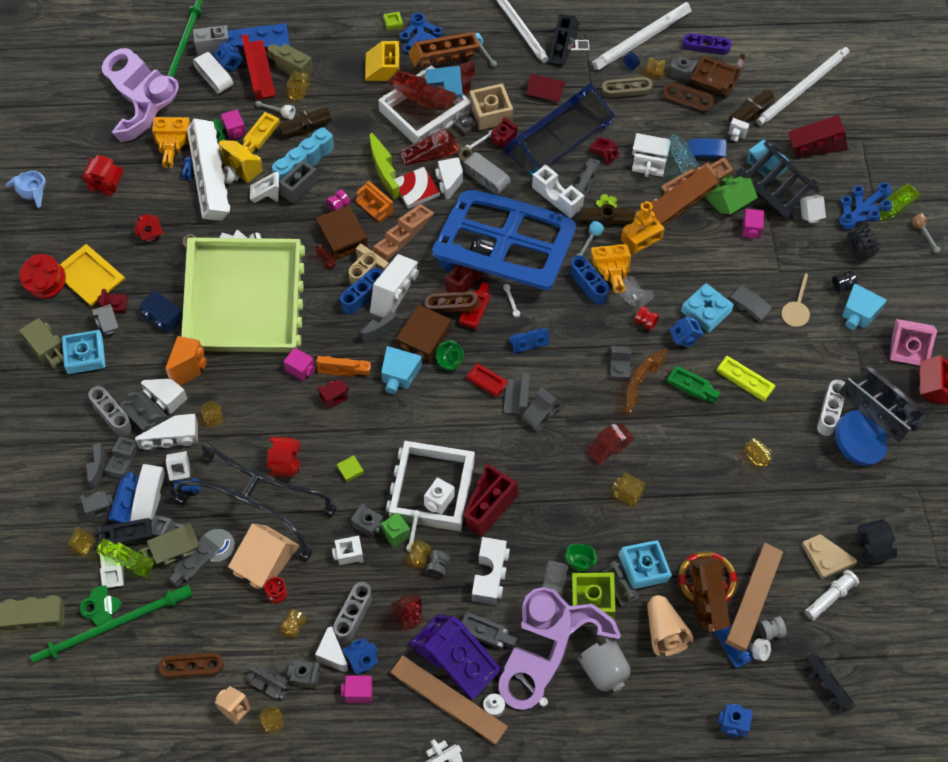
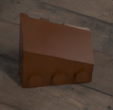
(709, 594)

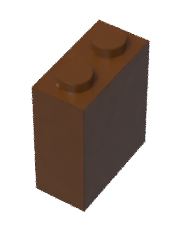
(341, 232)
(423, 333)

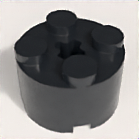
(877, 541)

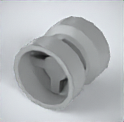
(772, 629)

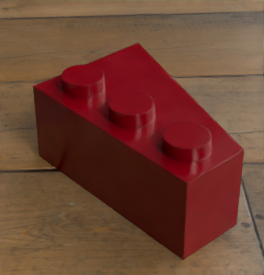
(819, 138)
(490, 500)

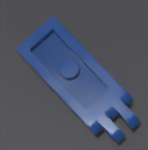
(124, 499)

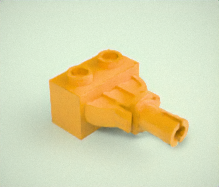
(170, 135)
(643, 231)
(612, 263)

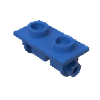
(528, 341)
(737, 657)

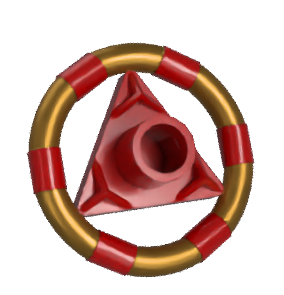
(730, 591)

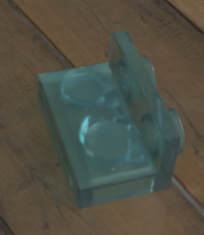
(682, 153)

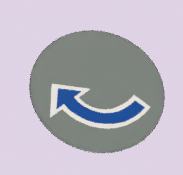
(223, 540)

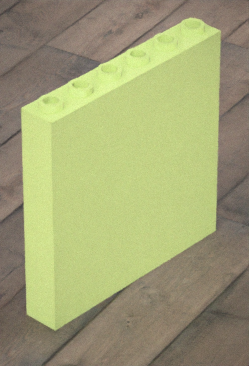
(243, 294)

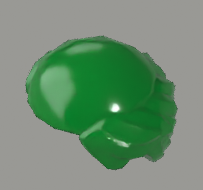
(449, 355)
(580, 557)

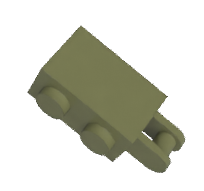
(290, 59)
(43, 343)
(171, 544)

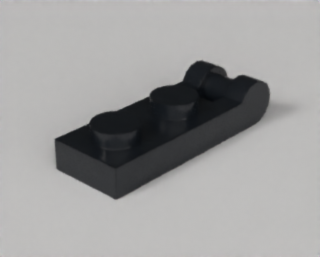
(126, 532)

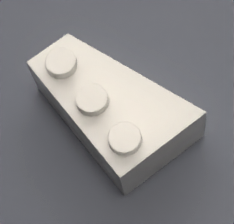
(393, 285)

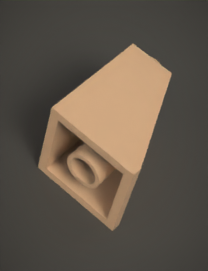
(262, 555)

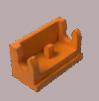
(374, 202)

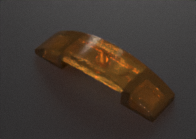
(652, 363)

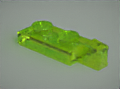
(900, 200)
(126, 557)

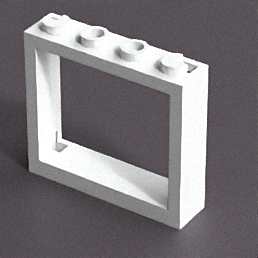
(445, 120)
(430, 519)

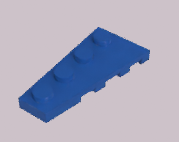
(270, 34)

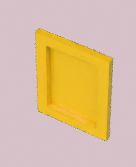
(89, 274)

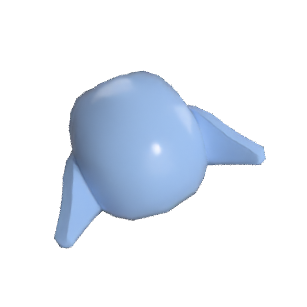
(29, 186)

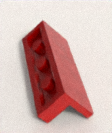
(258, 68)

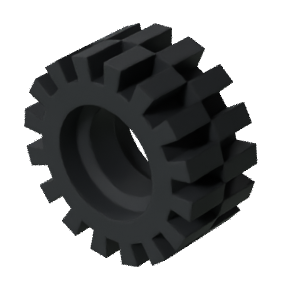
(862, 243)

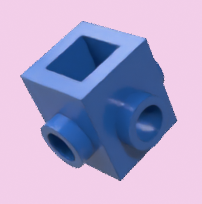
(228, 56)
(686, 332)
(361, 655)
(735, 720)

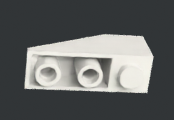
(172, 432)

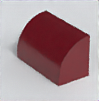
(545, 87)

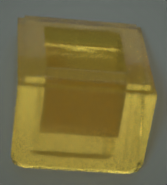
(81, 542)

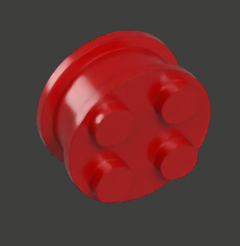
(42, 276)

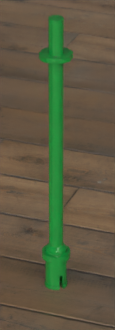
(194, 12)
(170, 598)

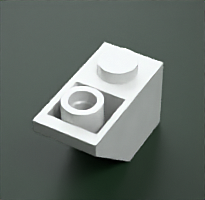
(451, 176)
(165, 393)

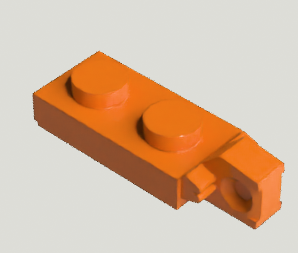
(342, 367)

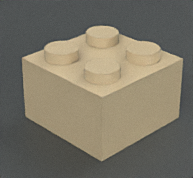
(490, 106)

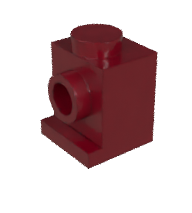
(504, 133)
(333, 393)

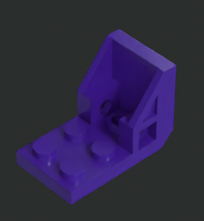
(454, 648)

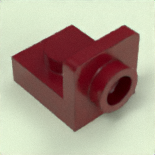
(605, 148)
(117, 301)

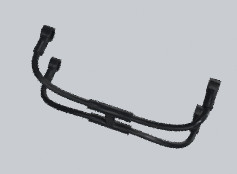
(207, 456)

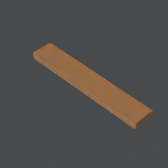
(754, 597)
(449, 700)

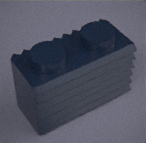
(161, 311)

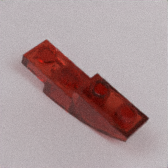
(421, 92)

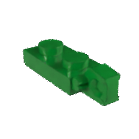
(693, 384)

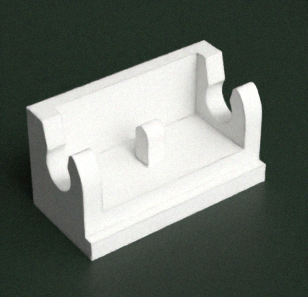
(651, 145)

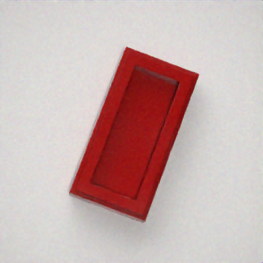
(487, 380)

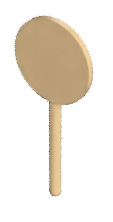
(795, 313)

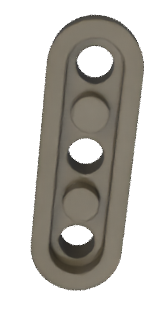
(627, 87)

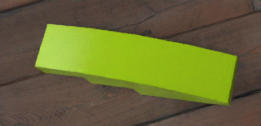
(383, 164)

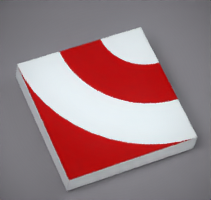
(416, 187)

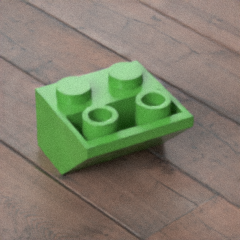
(732, 194)

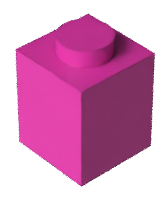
(233, 124)
(753, 223)
(299, 364)
(357, 689)

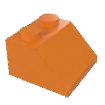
(185, 360)

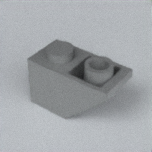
(209, 38)

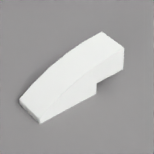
(147, 492)

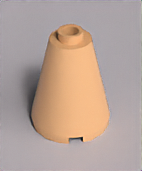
(667, 628)

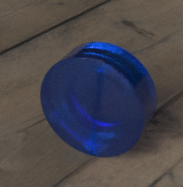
(631, 60)

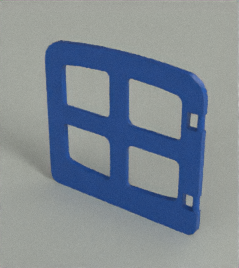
(505, 237)

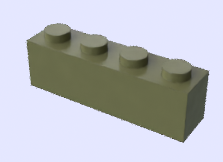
(31, 614)

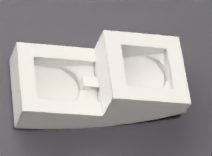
(111, 573)

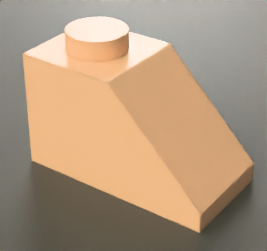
(232, 704)

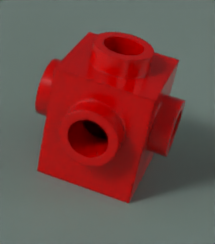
(151, 233)

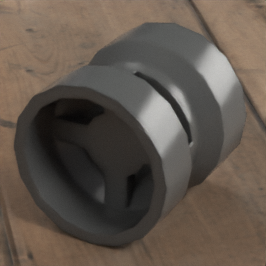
(437, 564)

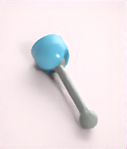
(480, 40)
(595, 230)

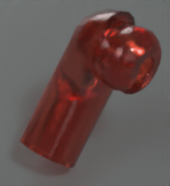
(329, 260)

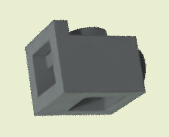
(683, 68)
(97, 505)
(368, 528)
(307, 680)

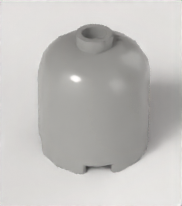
(606, 665)

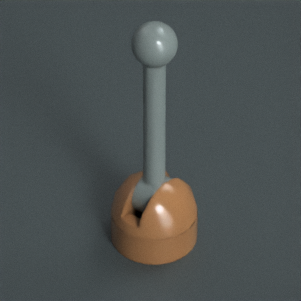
(920, 222)

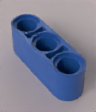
(586, 273)
(353, 294)

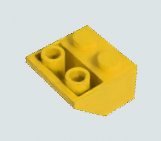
(382, 61)

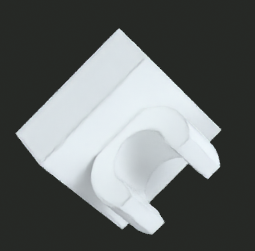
(738, 129)

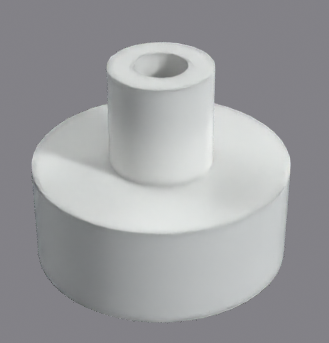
(230, 176)
(760, 649)
(494, 709)

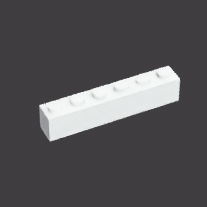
(208, 170)

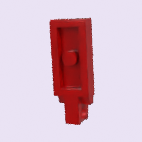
(472, 318)

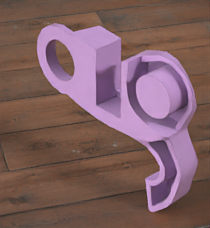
(143, 88)
(553, 618)

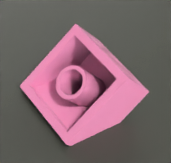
(912, 342)

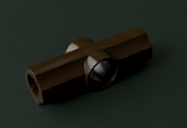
(753, 107)
(304, 122)
(607, 215)

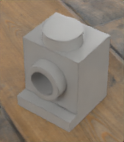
(105, 319)

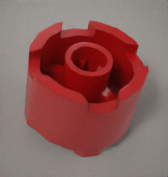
(102, 175)
(283, 457)

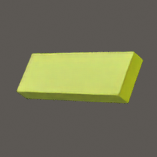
(745, 378)

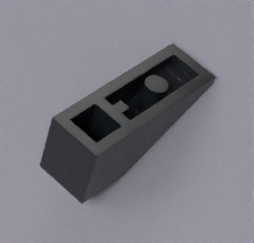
(563, 39)

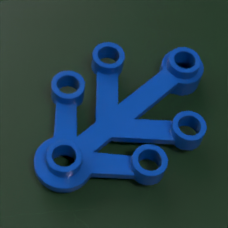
(419, 22)
(849, 220)

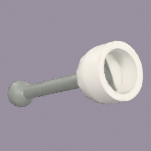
(287, 111)

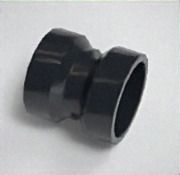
(843, 282)

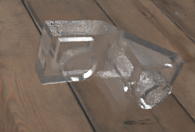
(634, 294)
(555, 576)

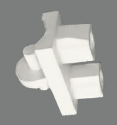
(649, 164)
(451, 754)

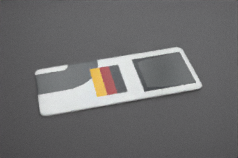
(581, 45)

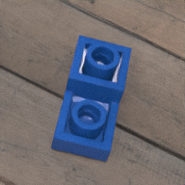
(708, 148)

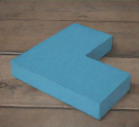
(446, 76)

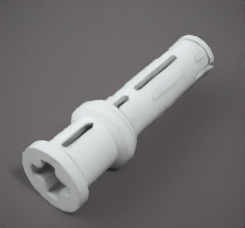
(838, 589)

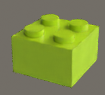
(596, 590)

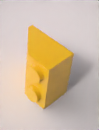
(241, 159)

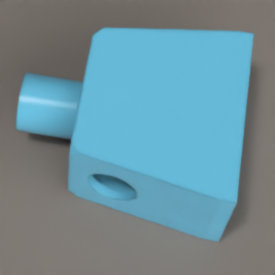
(862, 307)
(399, 369)

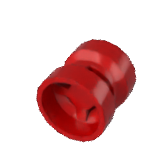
(646, 318)
(275, 585)

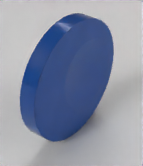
(860, 439)

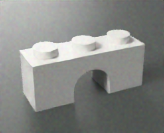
(546, 183)
(488, 588)

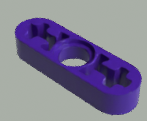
(695, 38)

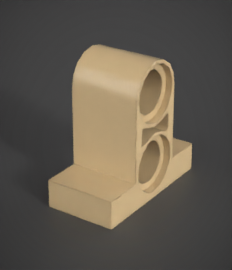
(365, 257)

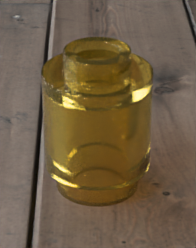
(758, 452)

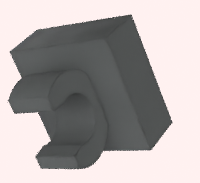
(465, 124)

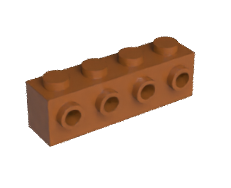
(444, 49)
(684, 195)

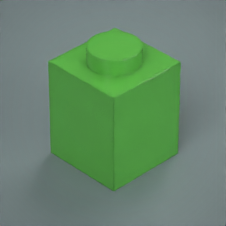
(395, 530)

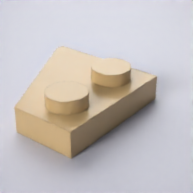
(827, 556)

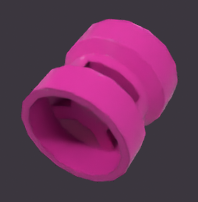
(339, 200)

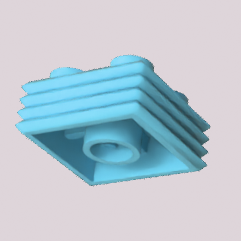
(717, 307)
(73, 349)
(639, 574)

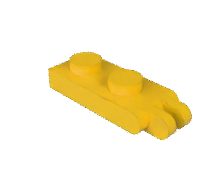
(260, 131)

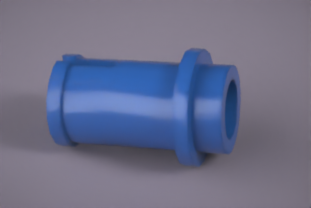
(187, 169)
(194, 489)

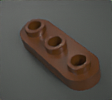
(680, 96)
(452, 302)
(182, 662)

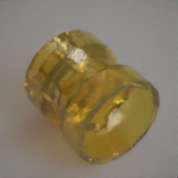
(659, 69)
(208, 411)
(418, 555)
(293, 623)
(270, 715)

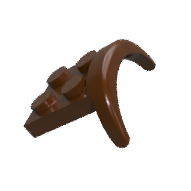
(717, 75)

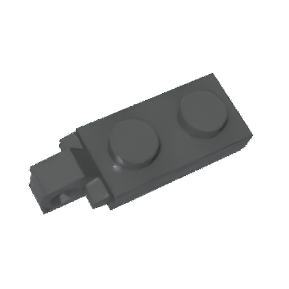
(588, 177)
(192, 564)
(488, 631)

